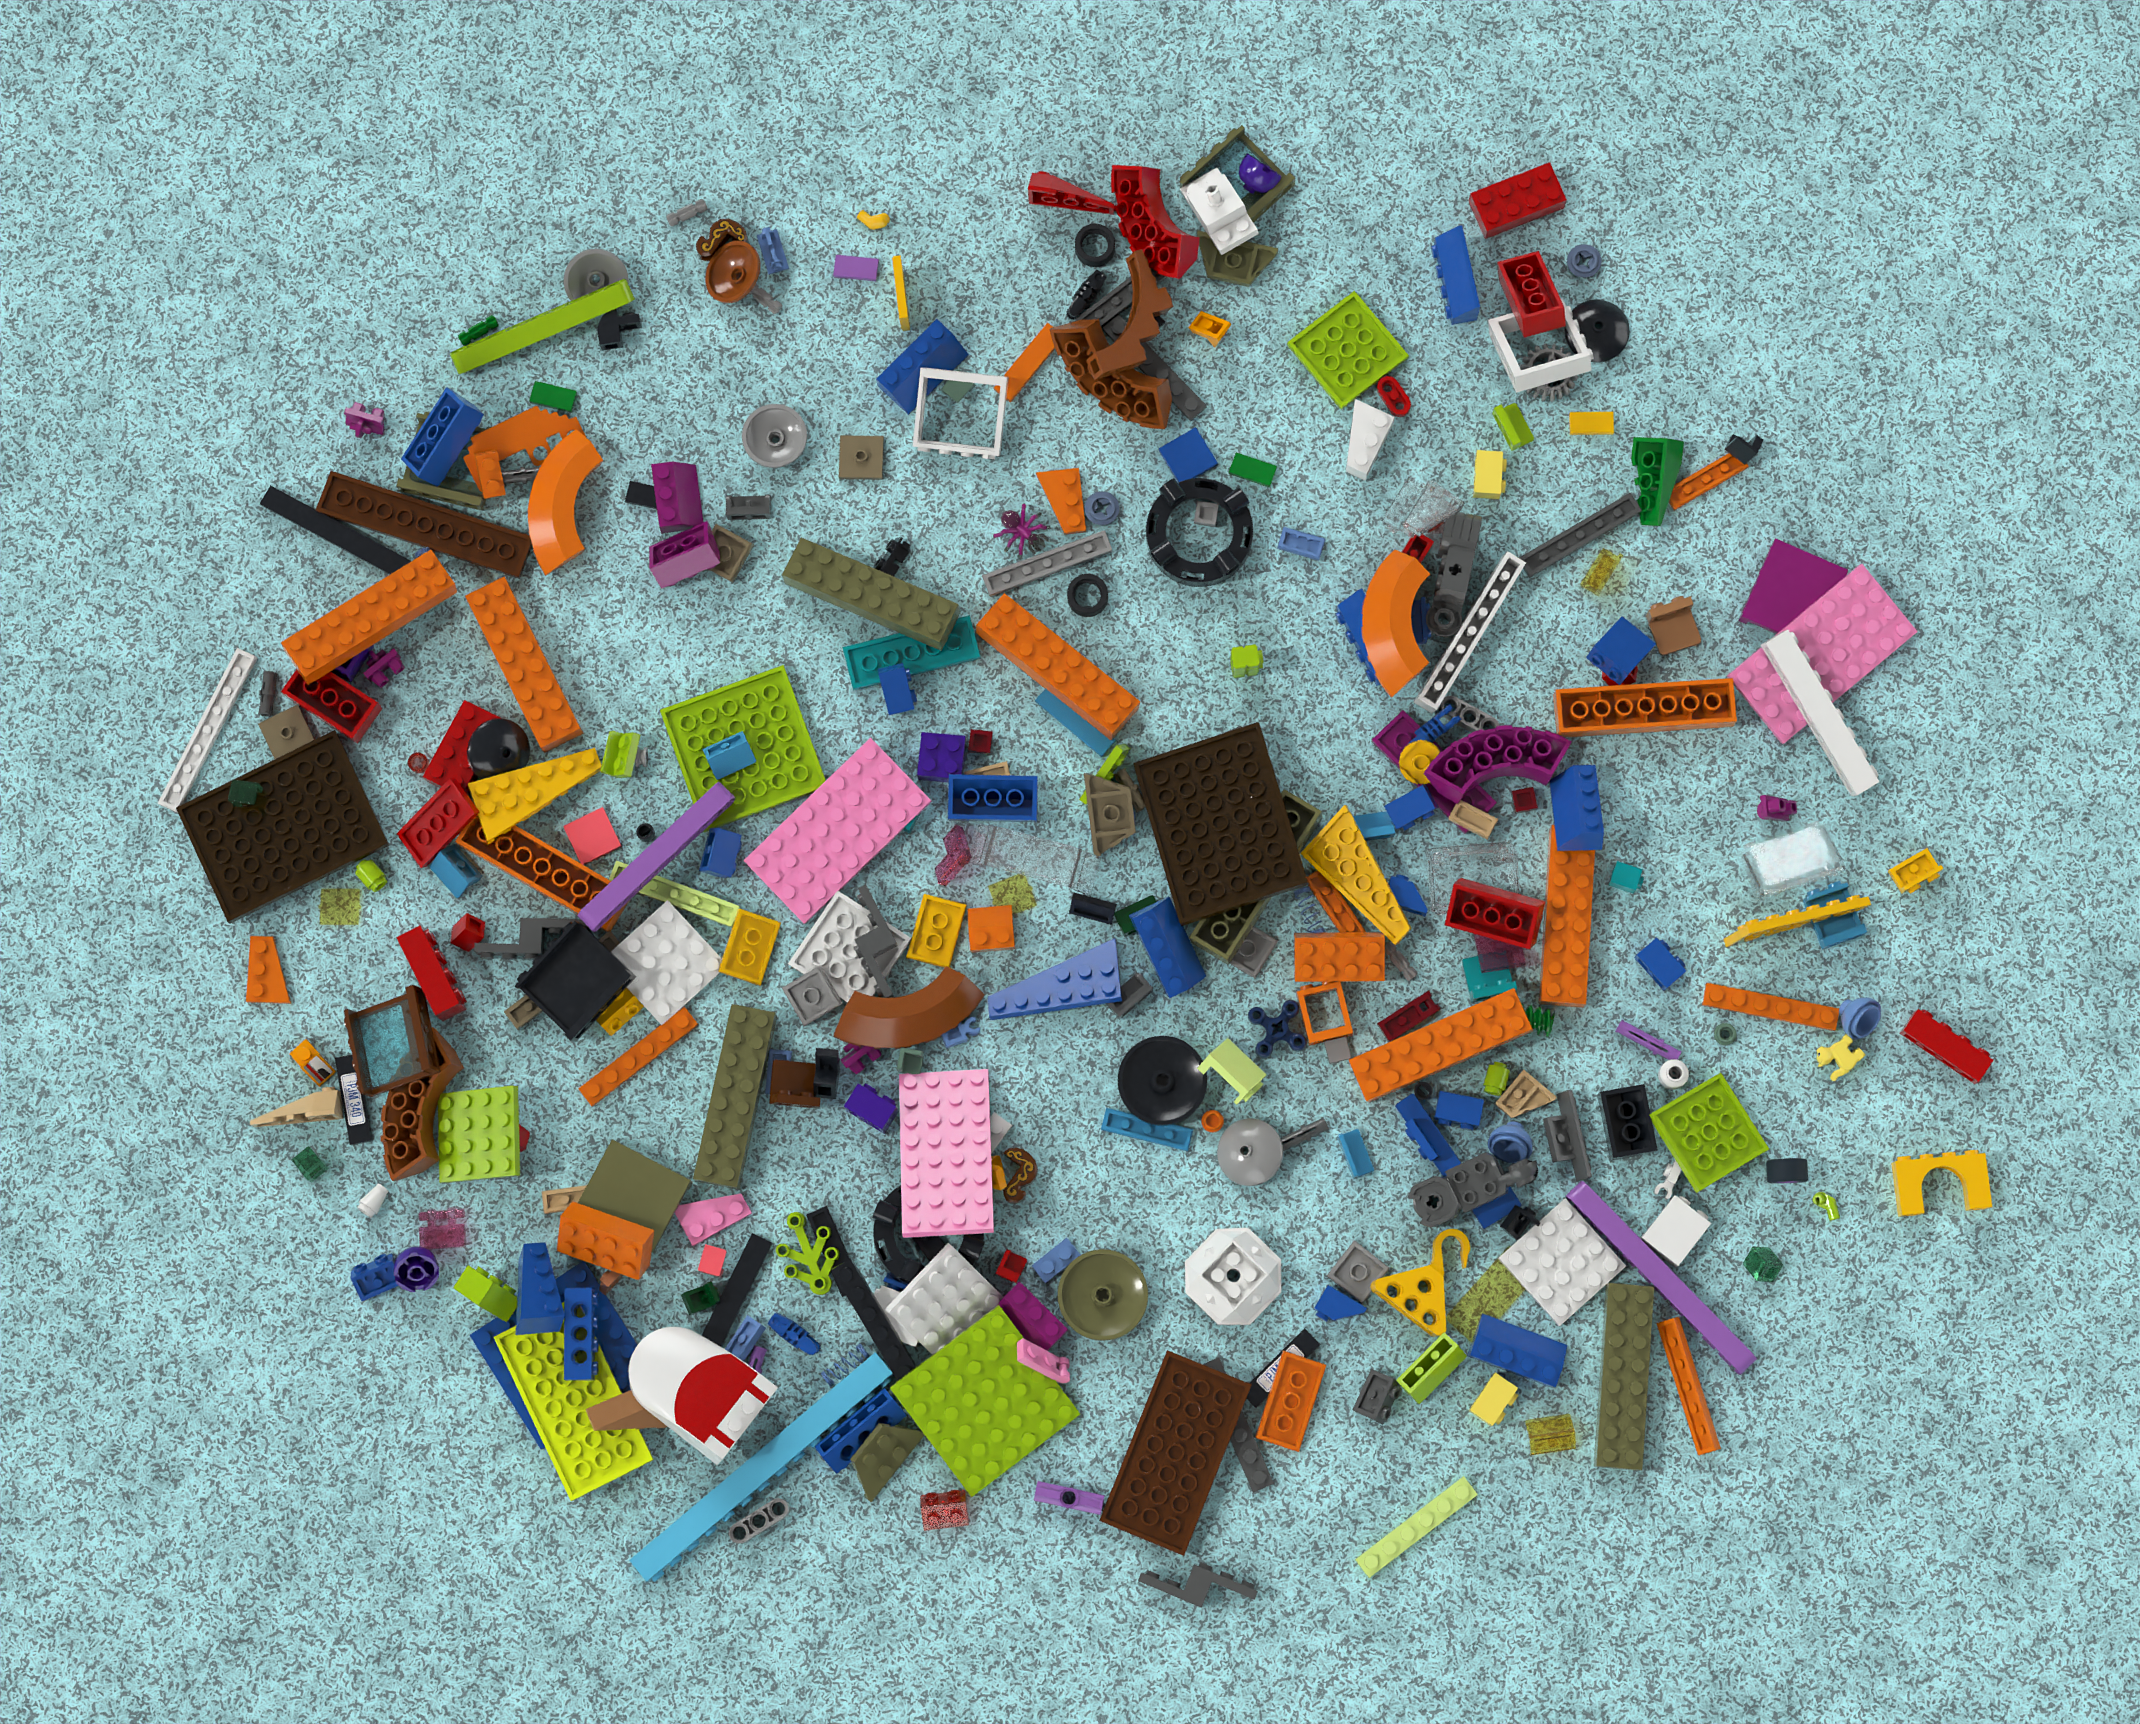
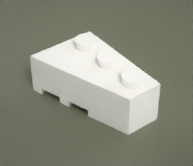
(1367, 437)

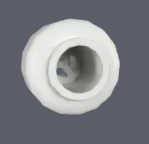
(1681, 1074)

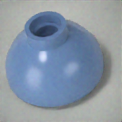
(1860, 1016)
(1510, 1143)

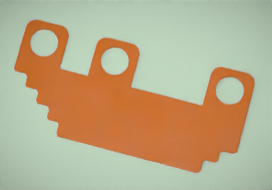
(519, 433)

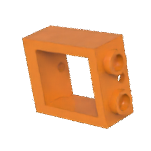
(1326, 1035)

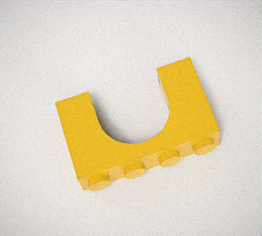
(1969, 1168)

